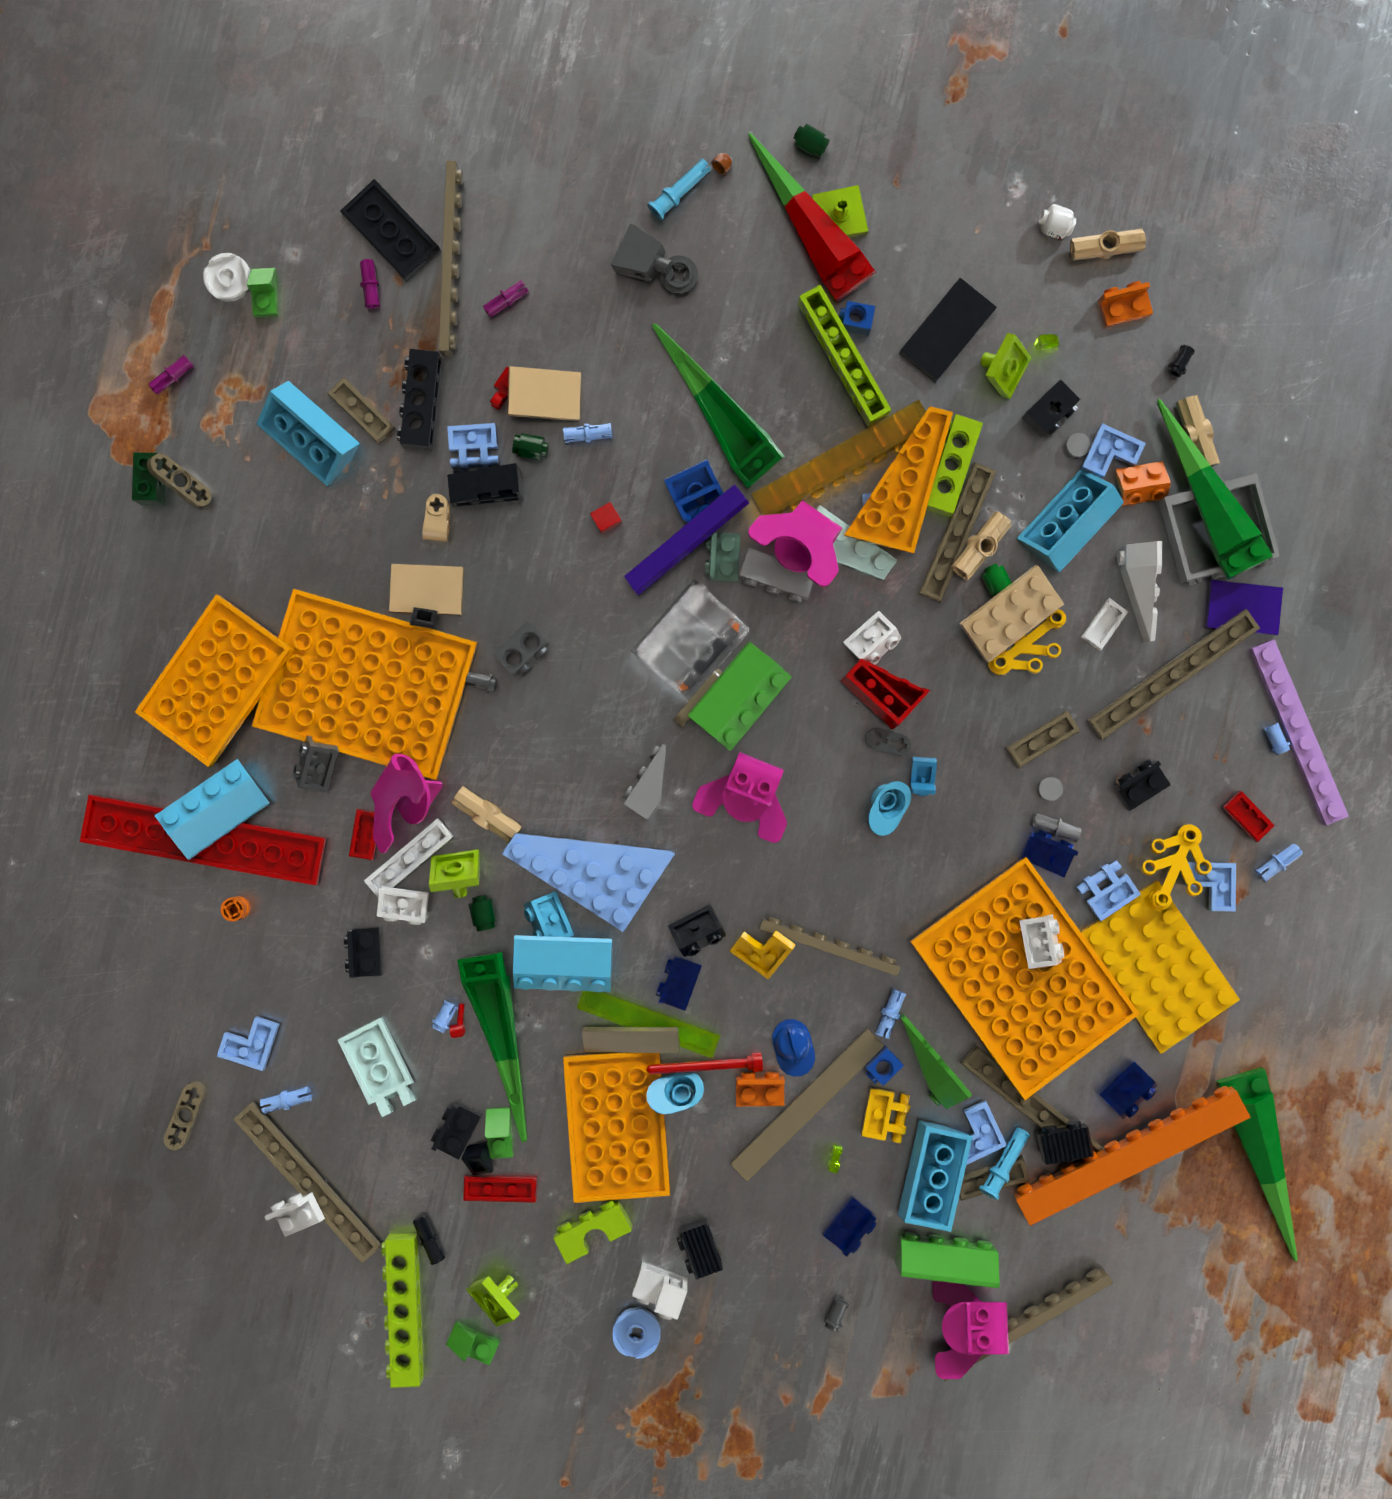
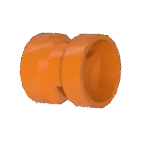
(239, 906)

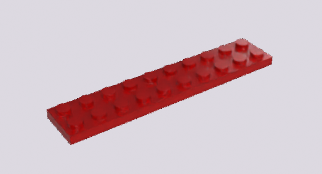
(243, 849)

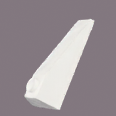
(1139, 570)

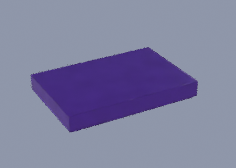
(1230, 598)

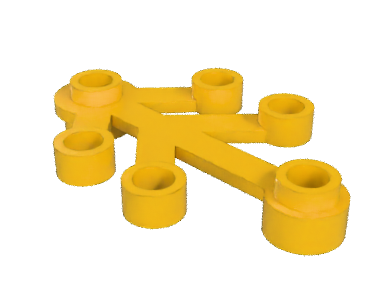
(1025, 646)
(1178, 864)

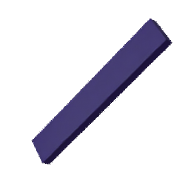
(686, 539)

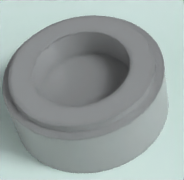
(1077, 445)
(1050, 788)

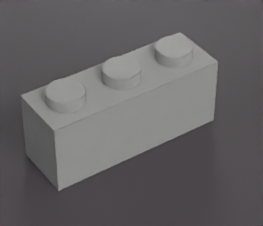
(768, 572)

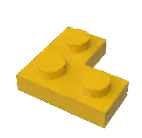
(765, 957)

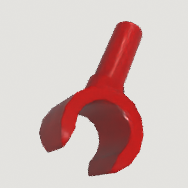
(459, 1029)

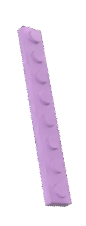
(1299, 732)

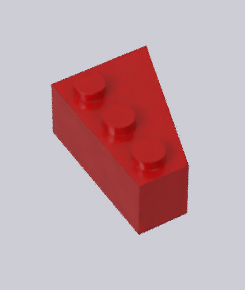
(883, 692)

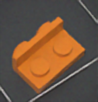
(1125, 304)
(759, 1090)

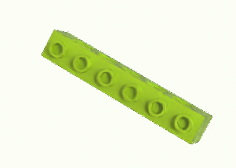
(844, 356)
(400, 1373)

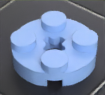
(632, 1346)

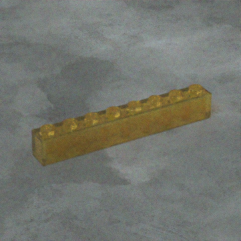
(839, 462)

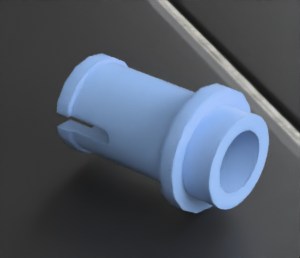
(1277, 739)
(444, 1017)

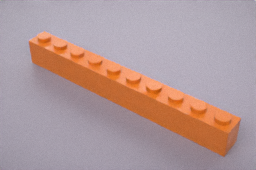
(1131, 1155)

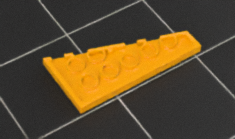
(901, 497)

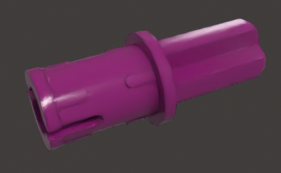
(369, 284)
(505, 298)
(170, 374)

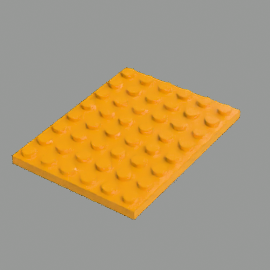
(366, 683)
(1025, 1017)

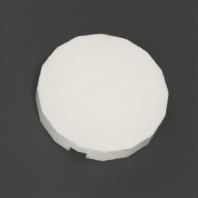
(227, 277)

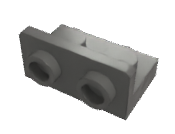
(315, 765)

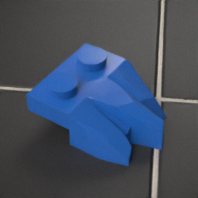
(693, 489)

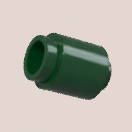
(811, 140)
(530, 446)
(482, 913)

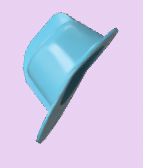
(888, 807)
(675, 1092)

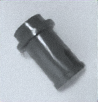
(480, 681)
(836, 1315)

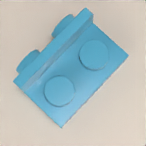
(548, 916)

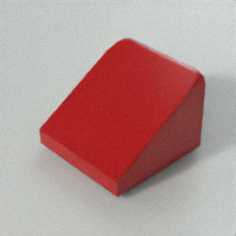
(606, 518)

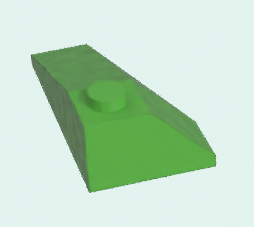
(939, 1078)

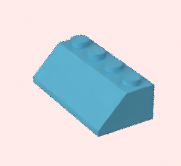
(307, 432)
(1071, 519)
(212, 809)
(562, 963)
(934, 1176)

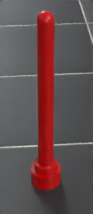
(752, 1062)

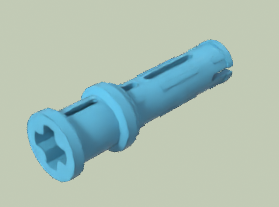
(671, 196)
(1000, 1173)

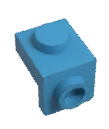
(923, 776)

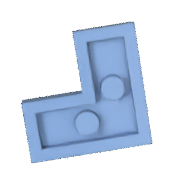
(1110, 444)
(1221, 885)
(251, 1051)
(985, 1133)

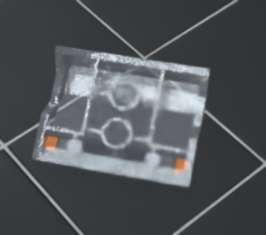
(691, 640)

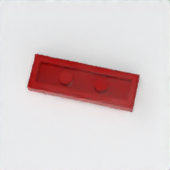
(500, 1188)

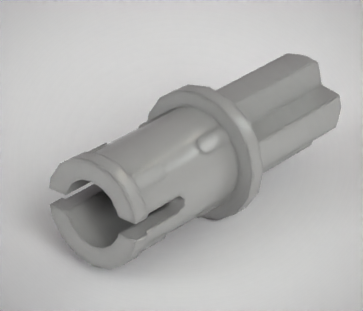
(1056, 827)

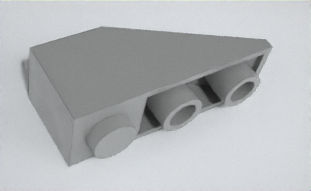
(648, 790)

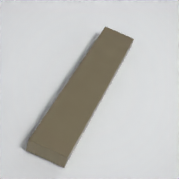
(957, 532)

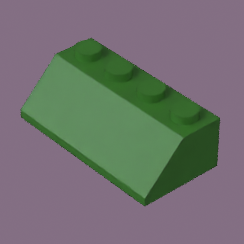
(739, 696)
(947, 1260)

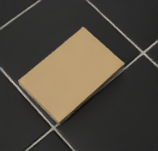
(544, 393)
(426, 588)

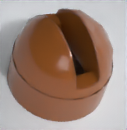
(722, 163)

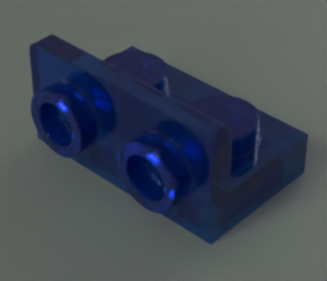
(1048, 853)
(679, 982)
(1129, 1091)
(850, 1226)

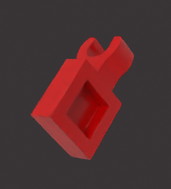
(502, 386)

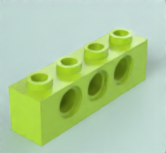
(968, 431)

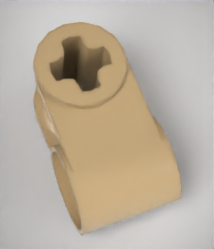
(436, 524)

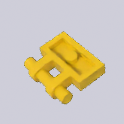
(878, 1114)

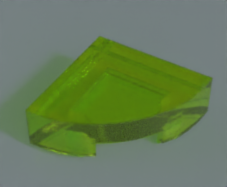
(1047, 341)
(833, 1162)

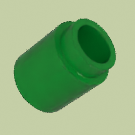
(996, 579)

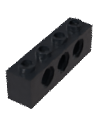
(417, 362)

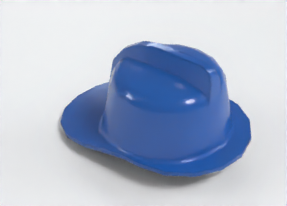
(793, 1047)

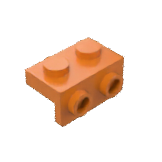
(1143, 483)

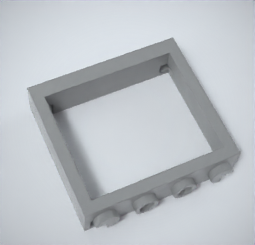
(1260, 515)

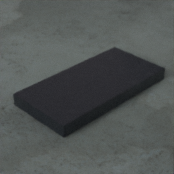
(390, 230)
(948, 329)

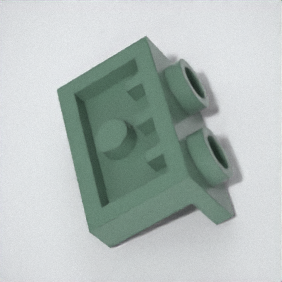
(724, 557)

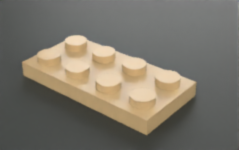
(1011, 613)

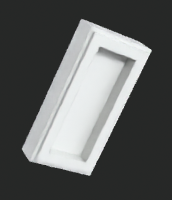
(1104, 624)

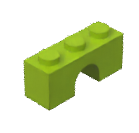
(610, 1219)

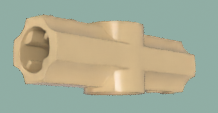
(1121, 242)
(1198, 427)
(990, 535)
(486, 814)

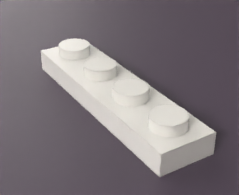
(410, 857)

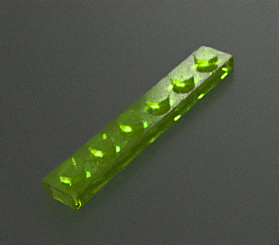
(635, 1015)

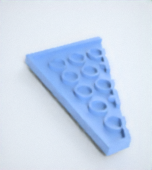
(599, 876)

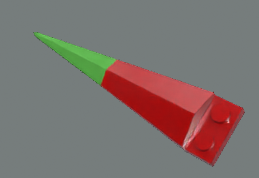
(830, 249)

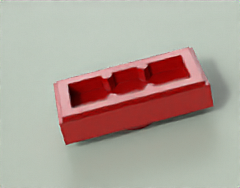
(1248, 816)
(362, 839)

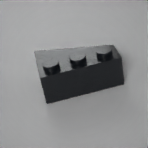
(485, 485)

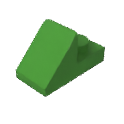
(264, 292)
(499, 1132)
(473, 1343)

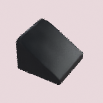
(424, 618)
(478, 1159)

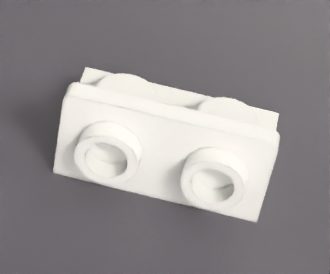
(873, 639)
(403, 904)
(1041, 941)
(296, 1214)

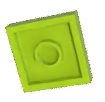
(845, 209)
(1007, 365)
(455, 872)
(494, 1300)

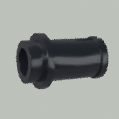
(1178, 366)

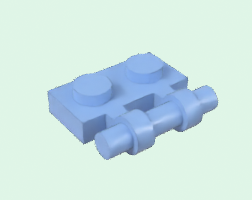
(473, 437)
(1113, 896)

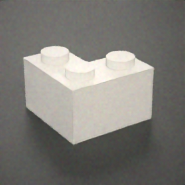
(660, 1288)

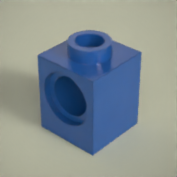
(866, 313)
(894, 1066)

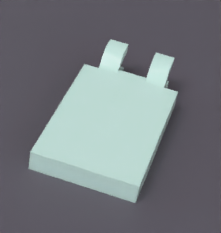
(377, 1065)

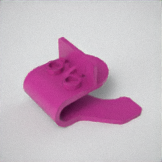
(802, 541)
(402, 787)
(747, 796)
(969, 1329)

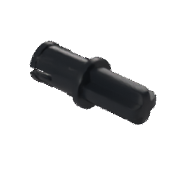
(428, 1240)

